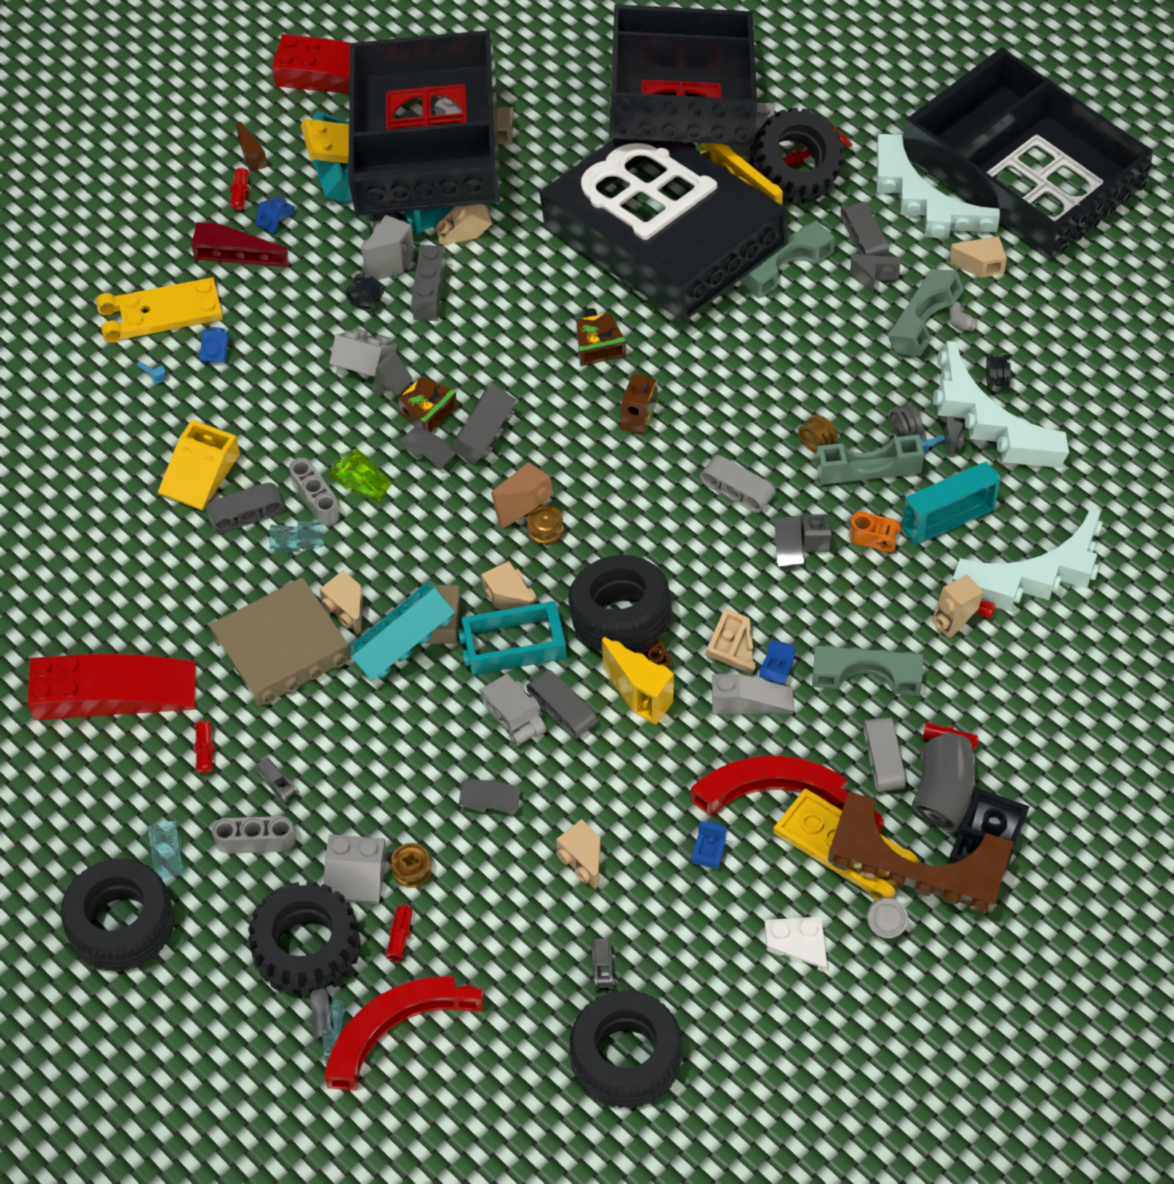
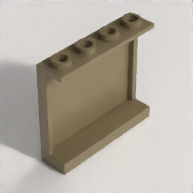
(281, 641)

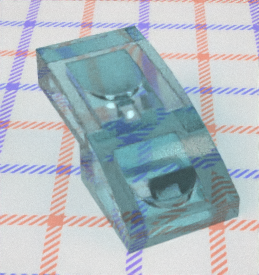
(295, 539)
(166, 849)
(331, 1035)

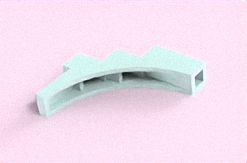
(919, 198)
(985, 420)
(1039, 576)

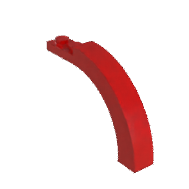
(770, 773)

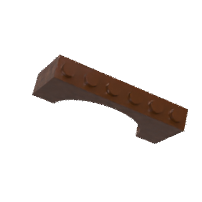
(968, 881)

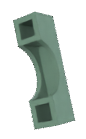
(808, 244)
(936, 292)
(898, 458)
(898, 670)

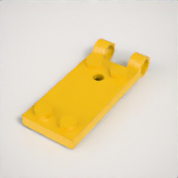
(326, 140)
(729, 160)
(169, 309)
(811, 828)

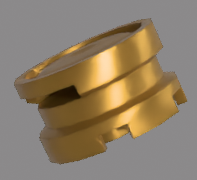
(817, 432)
(545, 525)
(411, 865)

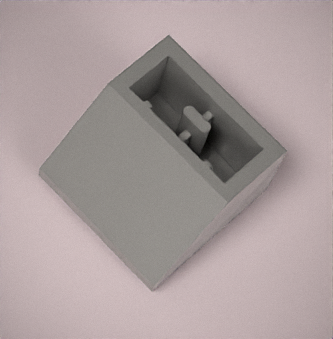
(388, 249)
(359, 351)

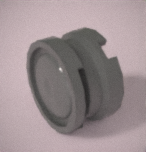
(906, 420)

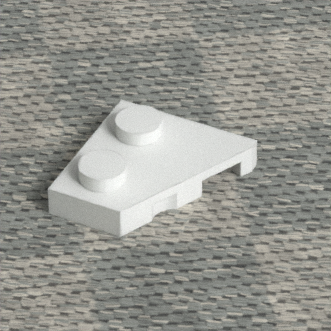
(798, 939)

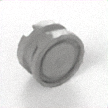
(887, 917)

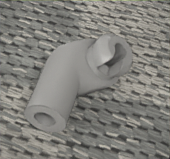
(961, 320)

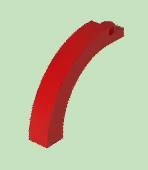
(384, 1014)

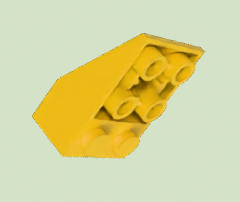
(199, 464)
(641, 683)

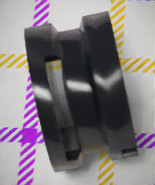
(364, 292)
(998, 371)

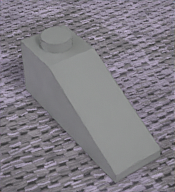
(749, 695)

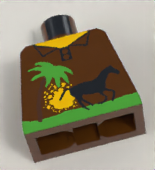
(598, 338)
(640, 395)
(427, 404)

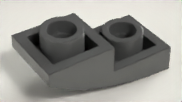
(953, 435)
(425, 443)
(789, 541)
(492, 794)

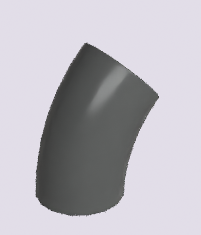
(945, 781)

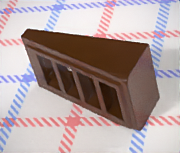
(251, 149)

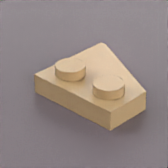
(732, 642)

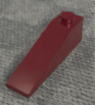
(230, 245)

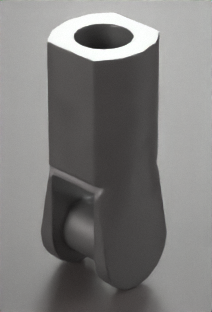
(275, 778)
(602, 963)
(320, 1013)

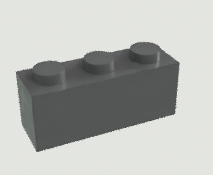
(428, 283)
(484, 424)

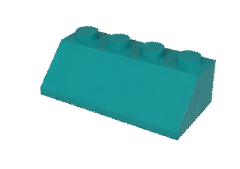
(333, 174)
(401, 630)

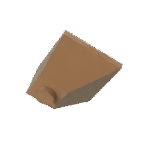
(521, 494)

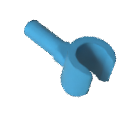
(157, 375)
(928, 443)

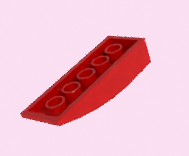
(312, 64)
(109, 685)

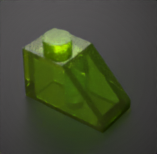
(359, 475)

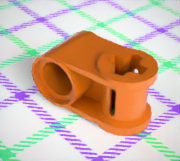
(874, 531)

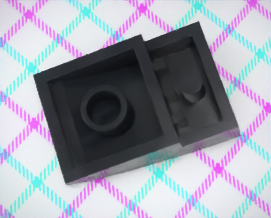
(988, 815)

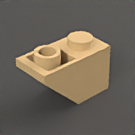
(463, 224)
(979, 257)
(507, 588)
(345, 599)
(956, 605)
(581, 850)

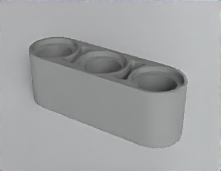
(737, 484)
(314, 491)
(884, 754)
(243, 827)

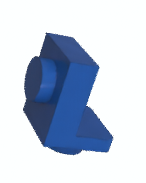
(271, 212)
(214, 345)
(778, 662)
(709, 844)

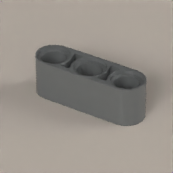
(864, 230)
(244, 507)
(562, 704)

